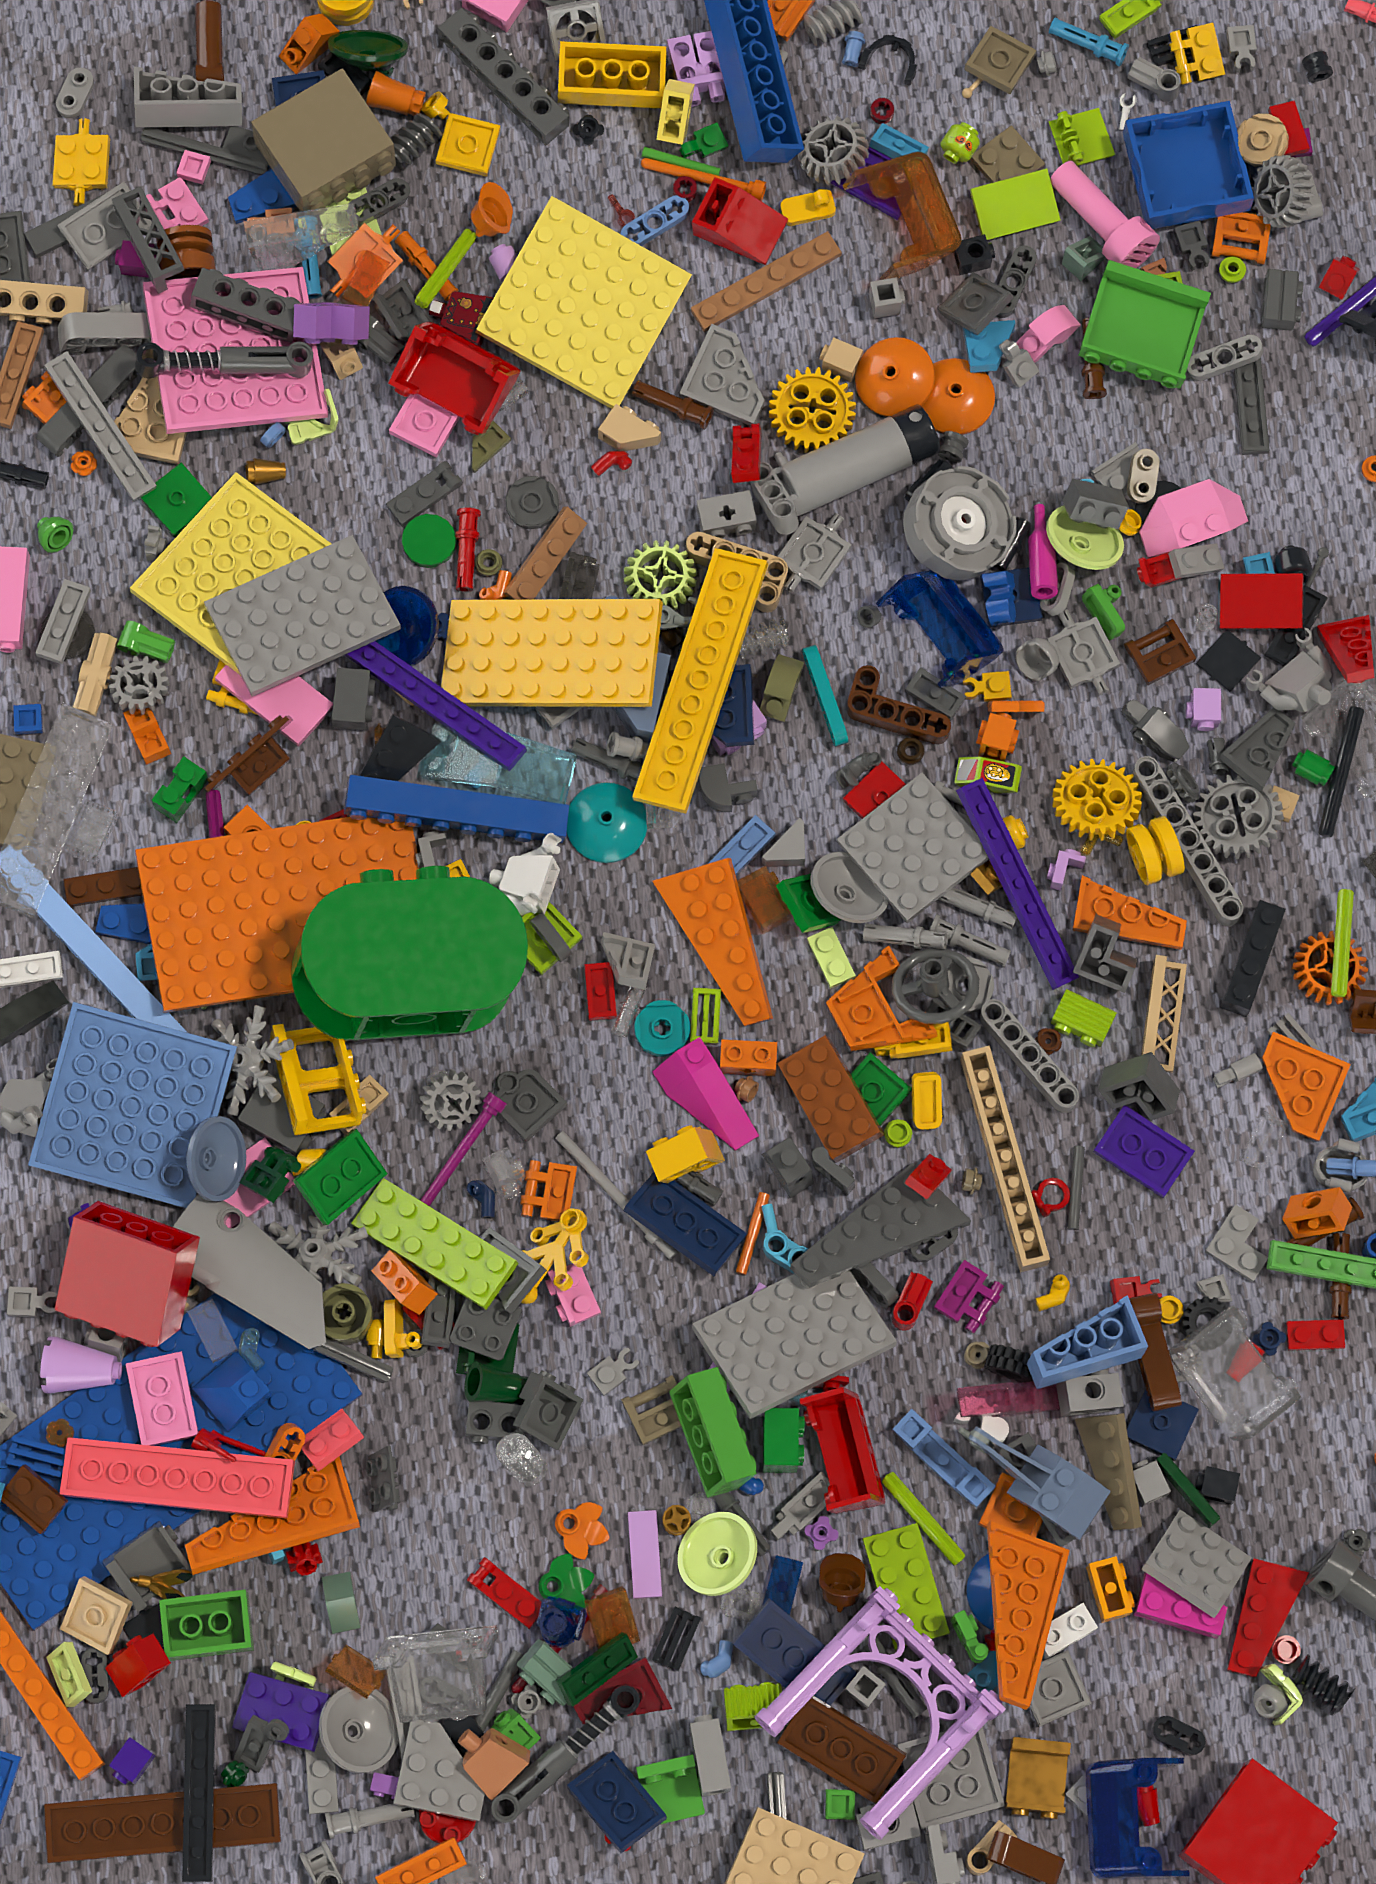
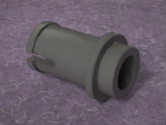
(1215, 752)

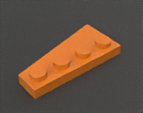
(1137, 920)

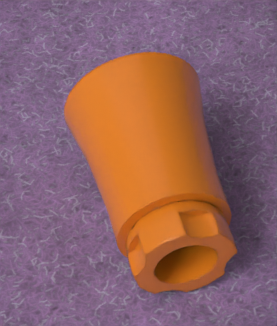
(394, 95)

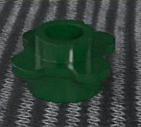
(234, 1774)

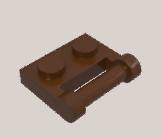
(1164, 659)

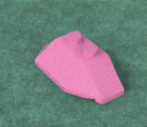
(1191, 517)

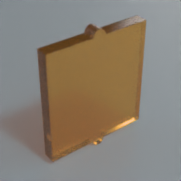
(355, 1671)

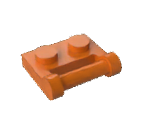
(1243, 228)

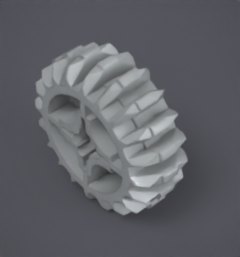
(839, 156)
(1282, 191)

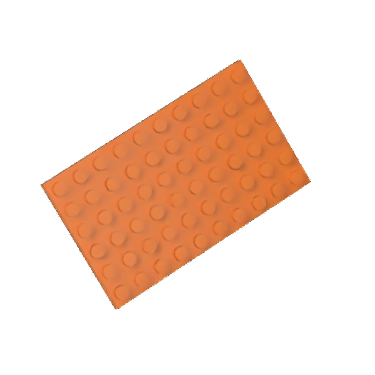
(236, 904)

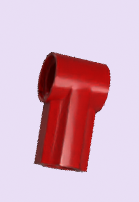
(911, 1299)

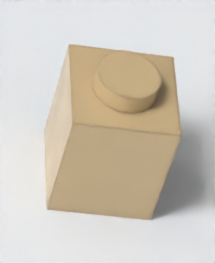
(841, 359)

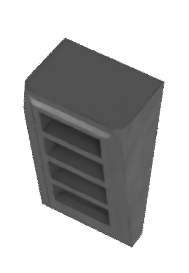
(974, 1027)

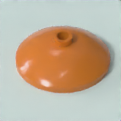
(909, 384)
(963, 410)

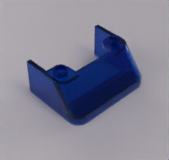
(947, 621)
(1115, 1822)

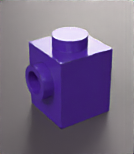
(131, 1762)

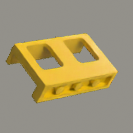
(299, 1083)

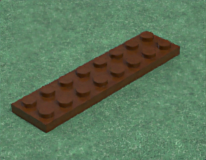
(156, 1823)

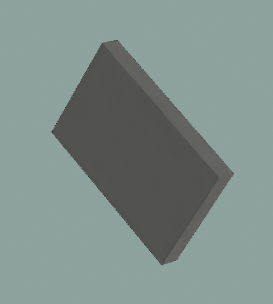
(13, 248)

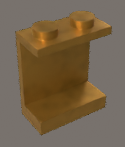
(1037, 1777)

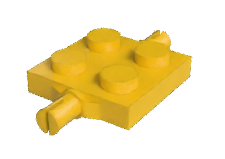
(81, 162)

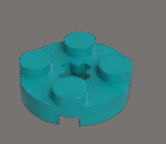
(651, 1040)

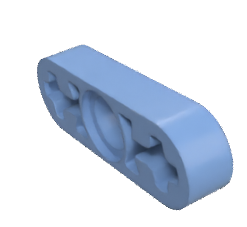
(674, 217)

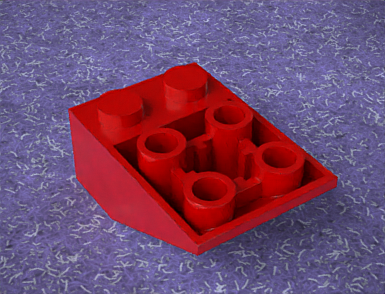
(738, 222)

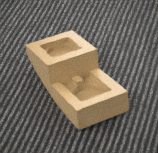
(373, 1095)

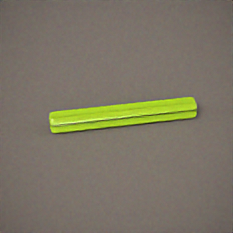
(445, 268)
(1342, 943)
(923, 1518)

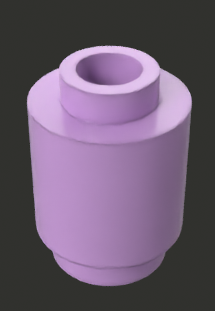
(502, 260)

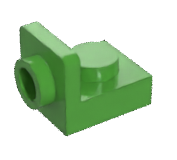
(516, 1728)

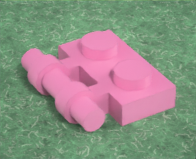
(181, 204)

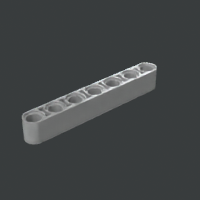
(1198, 851)

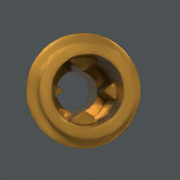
(264, 471)

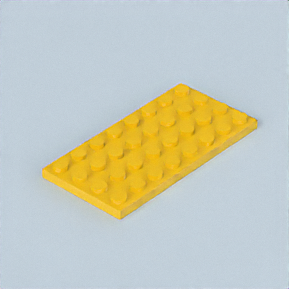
(552, 652)

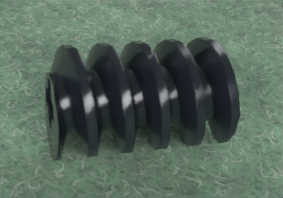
(1321, 1686)

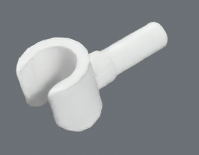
(1125, 110)

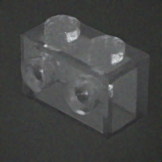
(504, 1173)

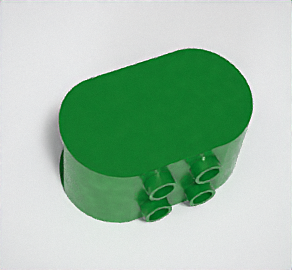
(408, 956)

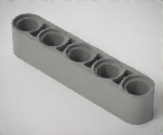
(1027, 1043)

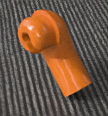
(496, 591)

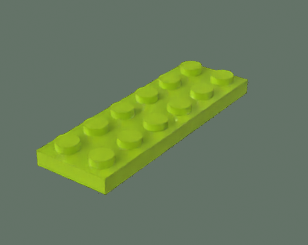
(435, 1243)

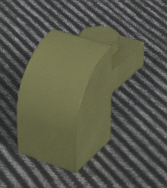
(781, 687)

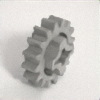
(141, 695)
(457, 1087)

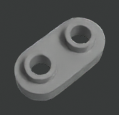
(75, 91)
(1065, 582)

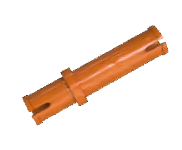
(419, 258)

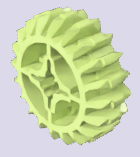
(669, 579)

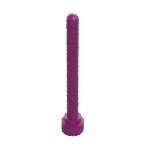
(491, 1107)

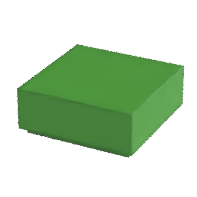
(840, 1804)

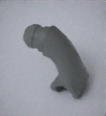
(849, 773)

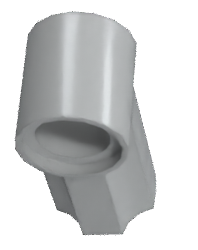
(1154, 77)

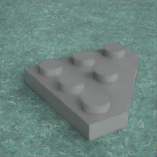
(724, 378)
(434, 1775)

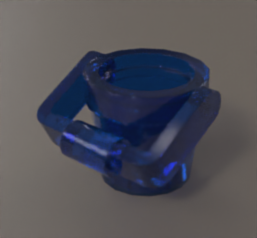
(559, 1625)

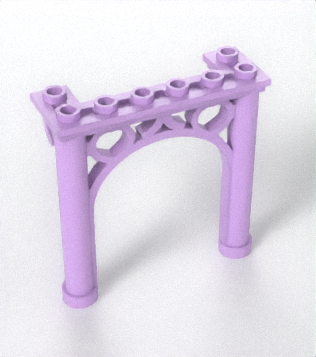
(982, 1705)

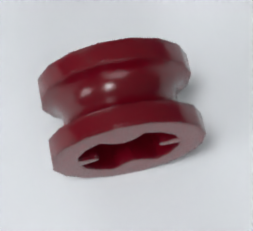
(889, 113)
(685, 180)

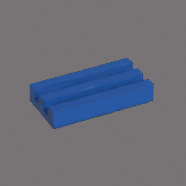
(34, 1444)

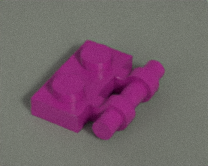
(962, 1290)

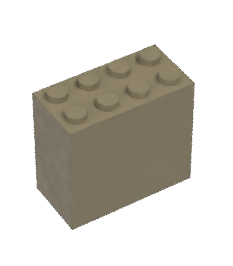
(324, 143)

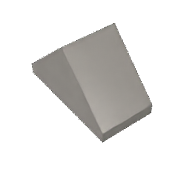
(788, 849)

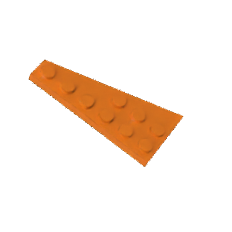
(715, 921)

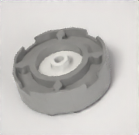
(959, 523)

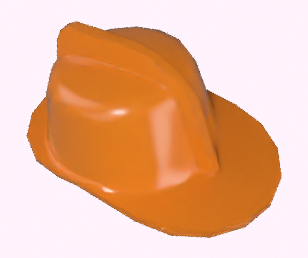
(492, 211)

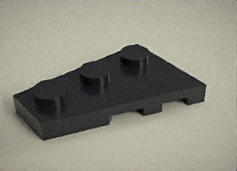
(398, 750)

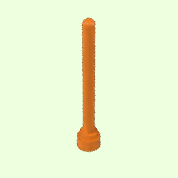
(755, 188)

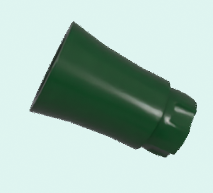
(493, 1385)

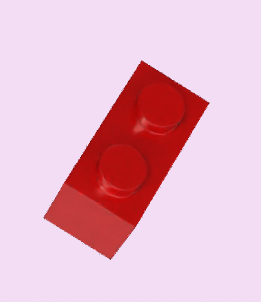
(137, 1664)

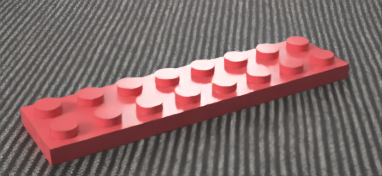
(177, 1478)

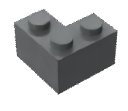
(1140, 1081)

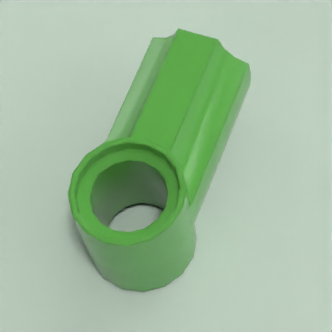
(141, 641)

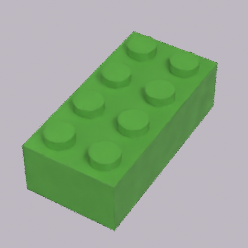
(713, 1432)

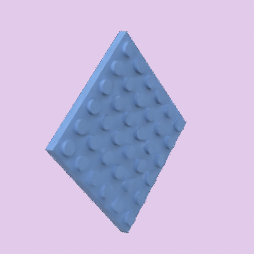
(129, 1103)

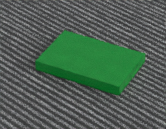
(340, 1177)

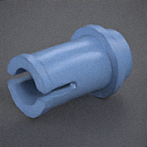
(853, 48)

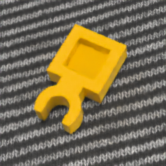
(994, 686)

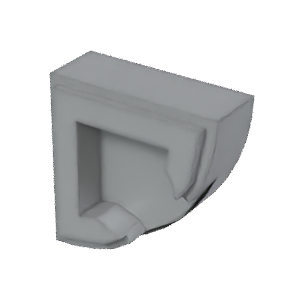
(1216, 1288)

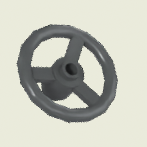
(935, 984)

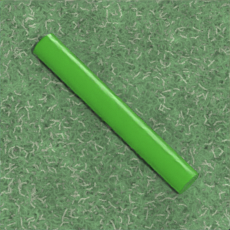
(679, 161)

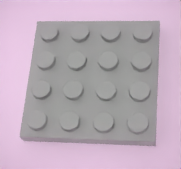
(914, 847)

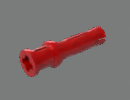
(467, 537)

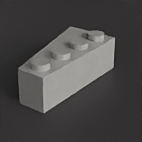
(185, 101)

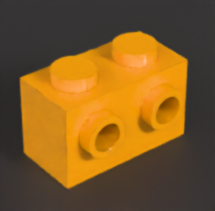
(1109, 1589)

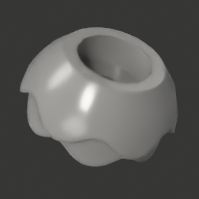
(1275, 1696)

